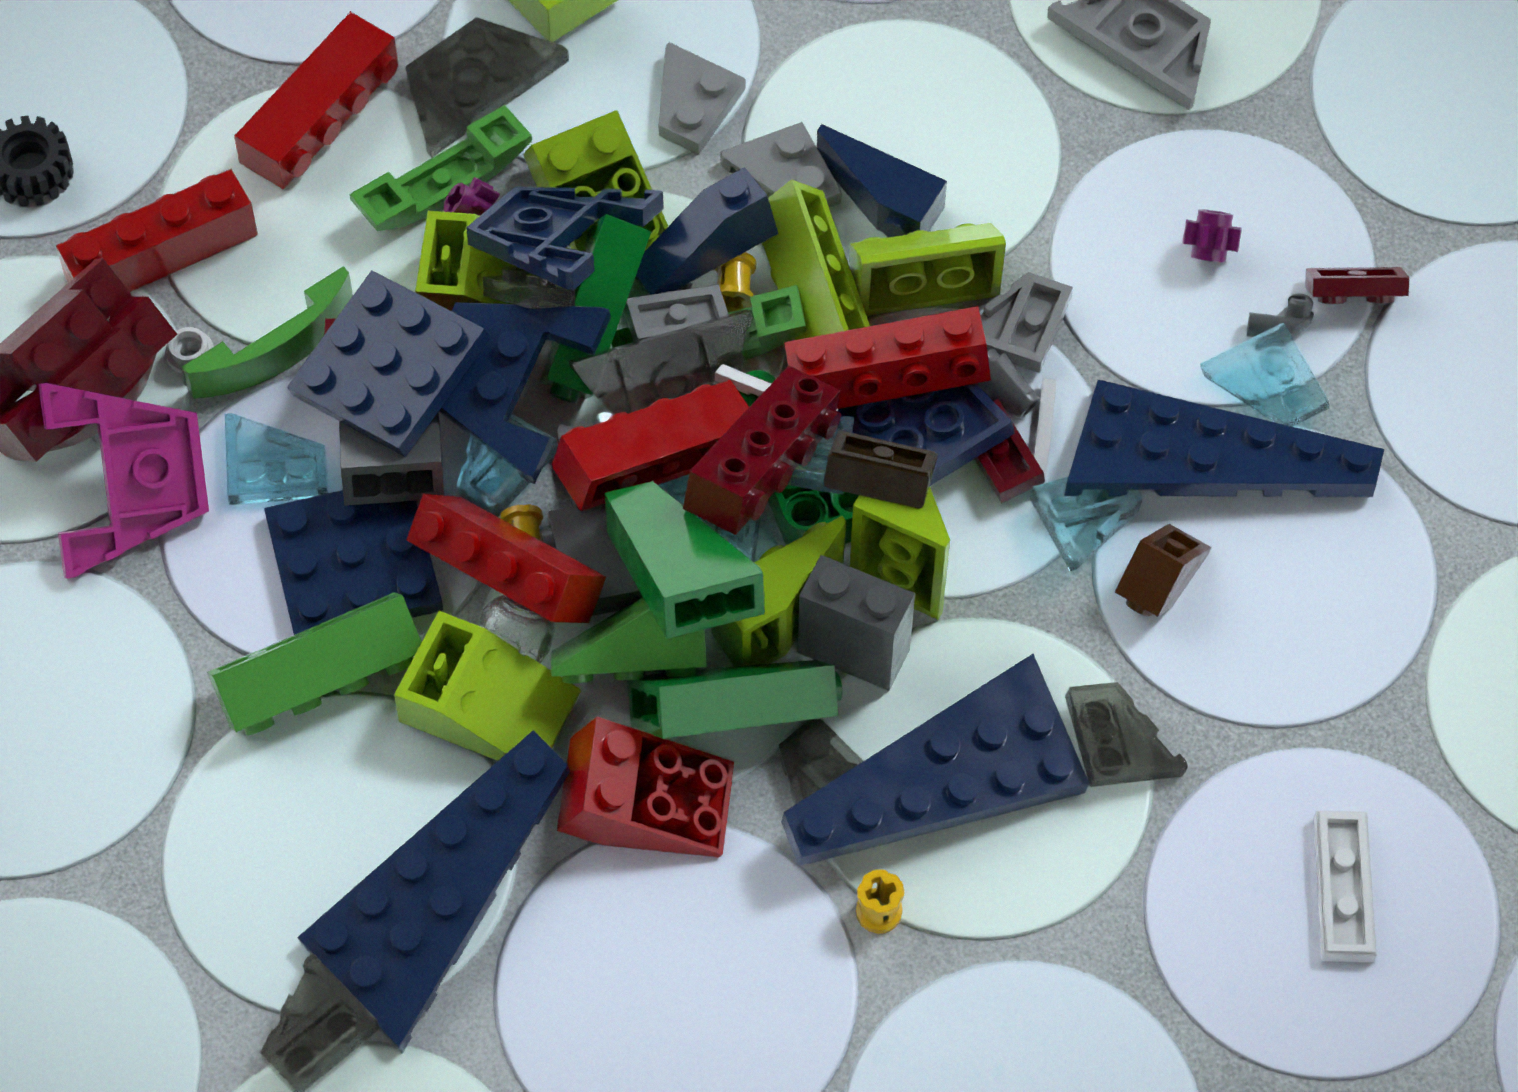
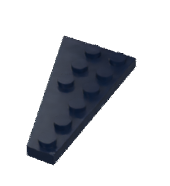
(1198, 450)
(966, 764)
(424, 902)

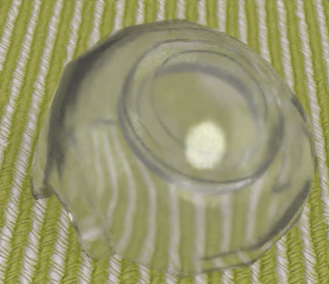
(519, 625)

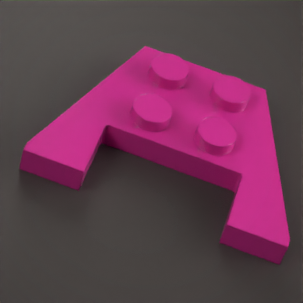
(148, 470)

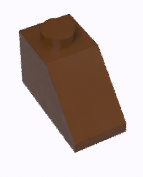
(1161, 570)

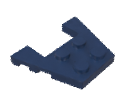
(538, 223)
(499, 374)

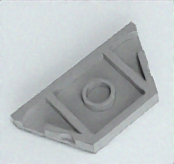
(1149, 38)

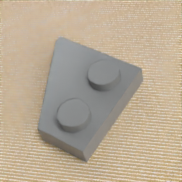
(695, 98)
(783, 157)
(1026, 319)

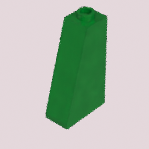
(617, 256)
(681, 563)
(734, 698)

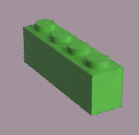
(315, 663)

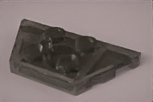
(475, 75)
(664, 364)

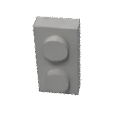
(672, 310)

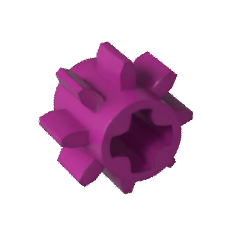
(471, 199)
(1212, 235)

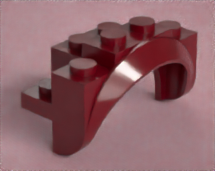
(78, 349)

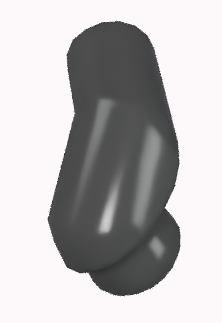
(1295, 317)

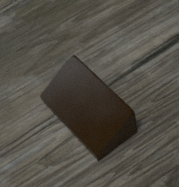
(880, 469)

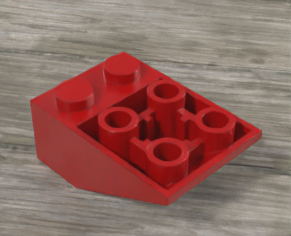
(644, 792)

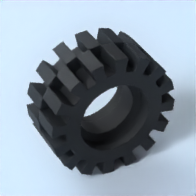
(45, 177)

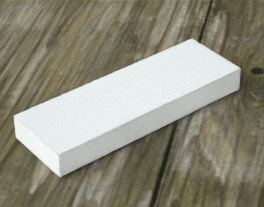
(1344, 886)

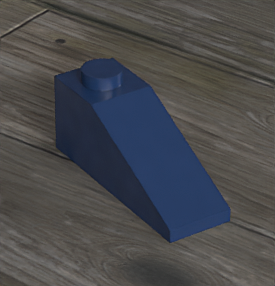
(886, 189)
(708, 233)

